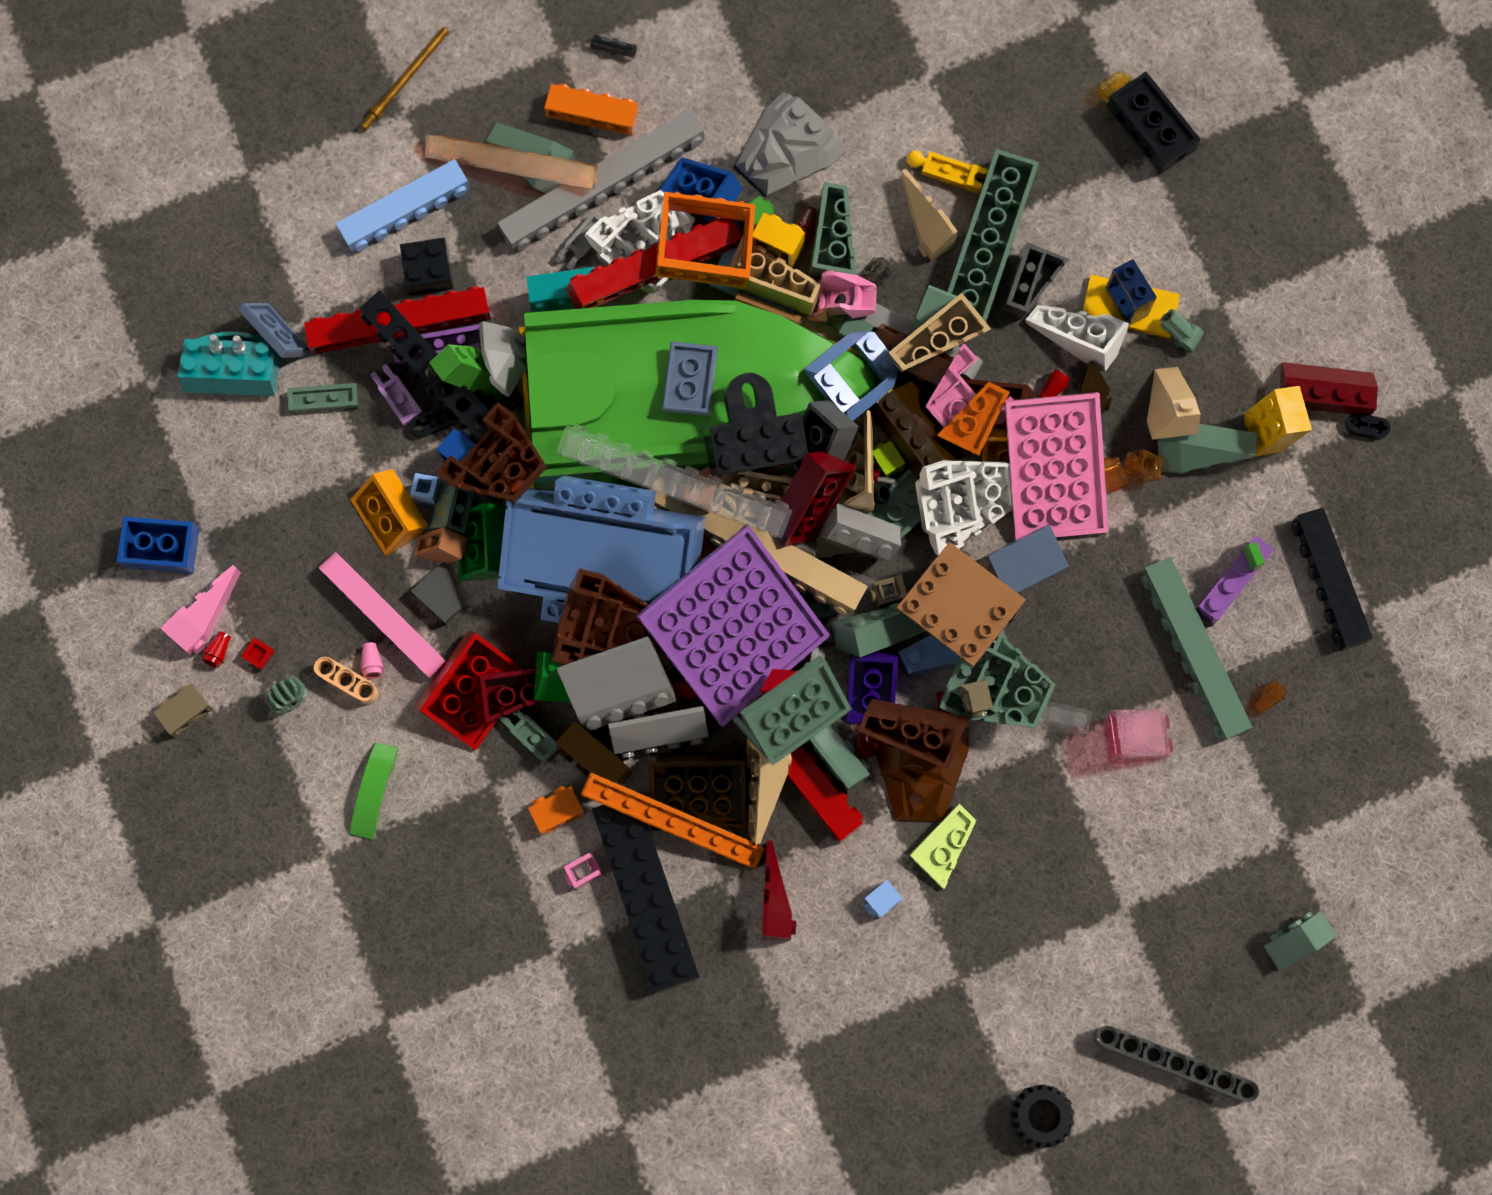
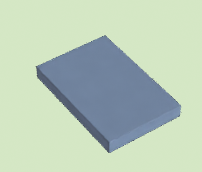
(274, 330)
(690, 379)
(1028, 559)

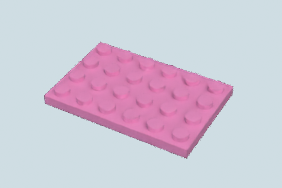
(1057, 464)

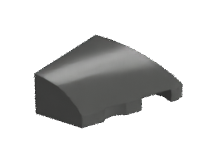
(439, 594)

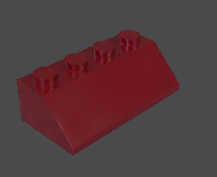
(1332, 388)
(814, 495)

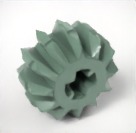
(286, 695)

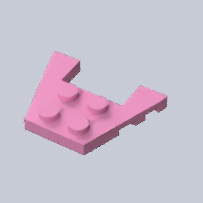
(953, 392)

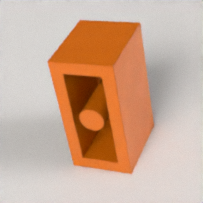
(556, 810)

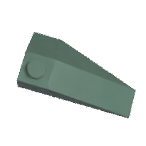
(519, 140)

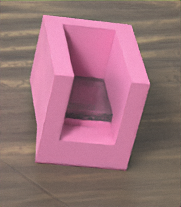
(582, 871)

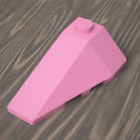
(193, 626)

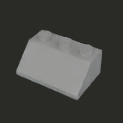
(861, 533)

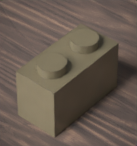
(182, 710)

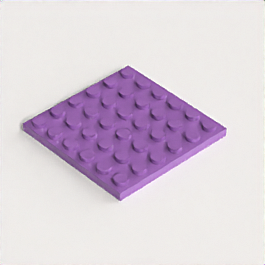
(733, 624)

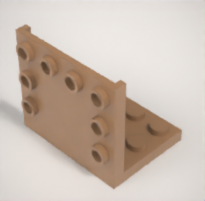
(961, 604)

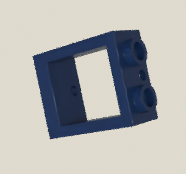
(1130, 285)

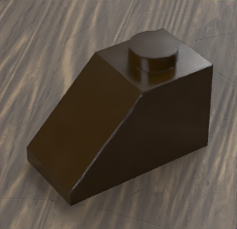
(1094, 382)

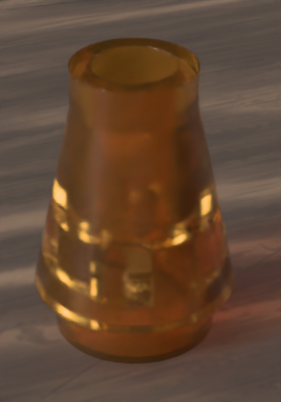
(1270, 696)

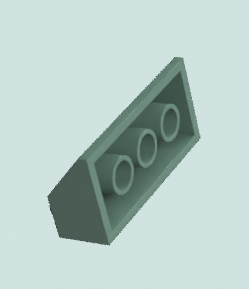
(839, 758)

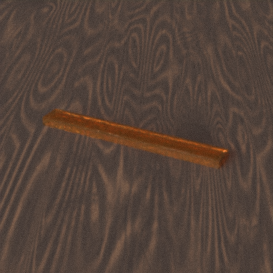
(511, 161)

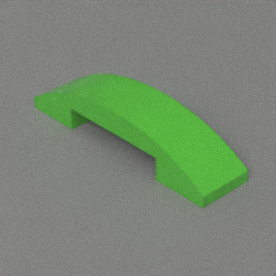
(372, 790)

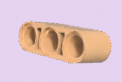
(336, 675)

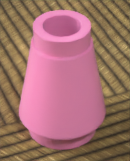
(371, 662)

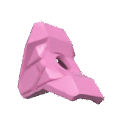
(859, 296)

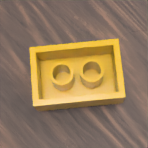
(1278, 420)

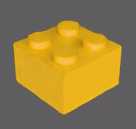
(779, 238)

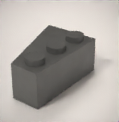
(1030, 278)

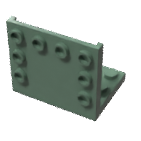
(793, 711)

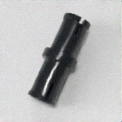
(613, 46)

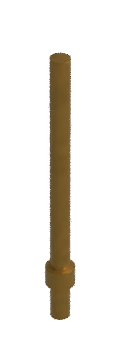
(377, 110)

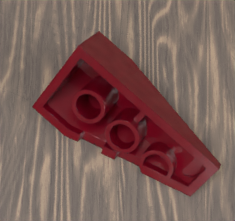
(777, 913)

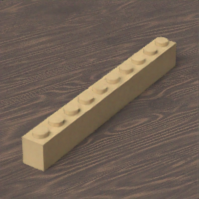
(801, 568)

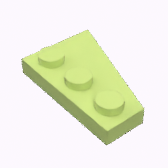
(943, 845)

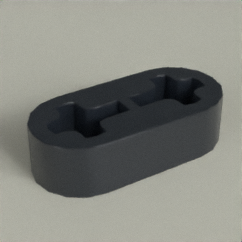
(1367, 420)

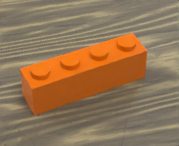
(591, 109)

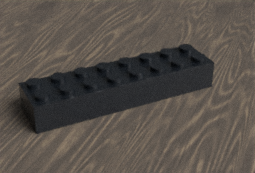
(646, 899)

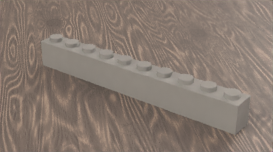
(612, 176)

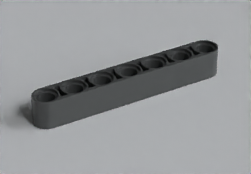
(1187, 1068)

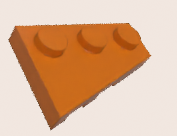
(975, 421)

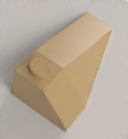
(932, 226)

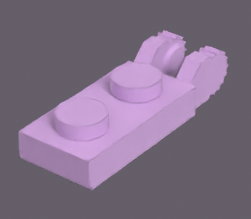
(397, 396)

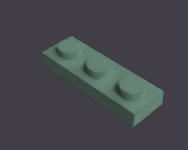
(323, 397)

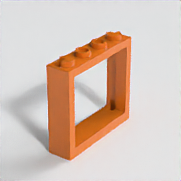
(699, 271)

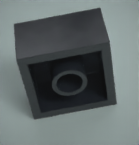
(426, 266)

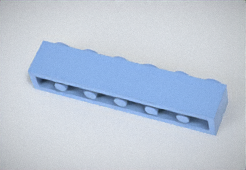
(403, 206)

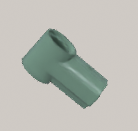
(1186, 334)

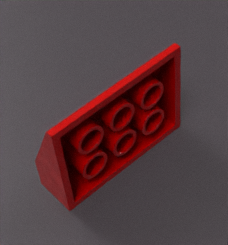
(452, 694)

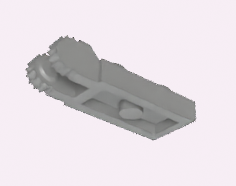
(578, 244)

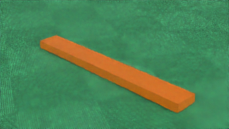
(672, 820)

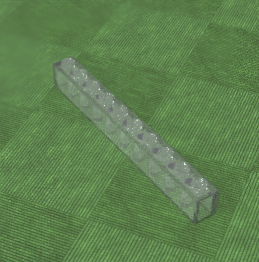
(674, 481)

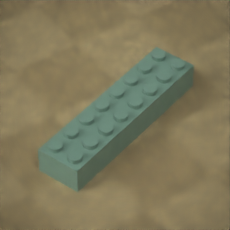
(993, 229)

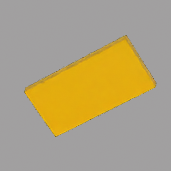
(1099, 302)

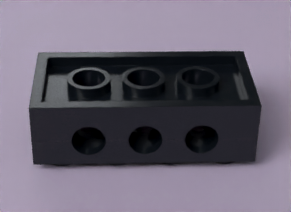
(1153, 122)

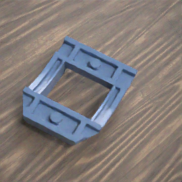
(835, 388)

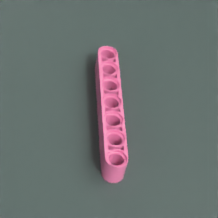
(382, 614)

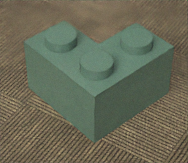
(1301, 940)

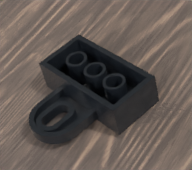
(756, 435)

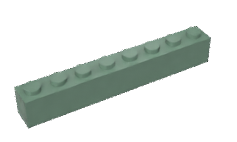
(1196, 650)

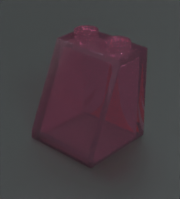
(1137, 735)

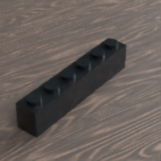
(1331, 578)

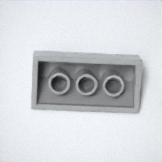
(659, 731)

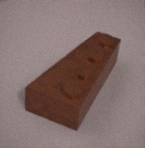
(915, 730)

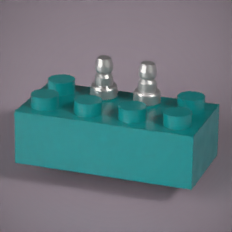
(229, 365)

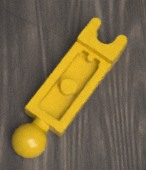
(948, 170)

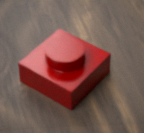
(258, 653)

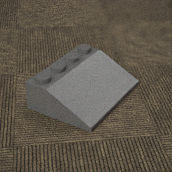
(617, 684)

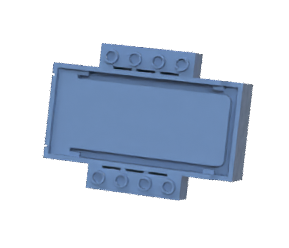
(598, 530)

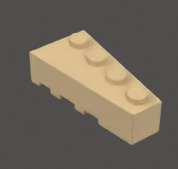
(777, 281)
(945, 330)

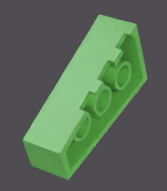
(465, 368)

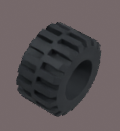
(1063, 1110)

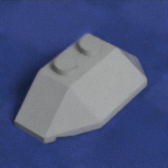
(503, 355)

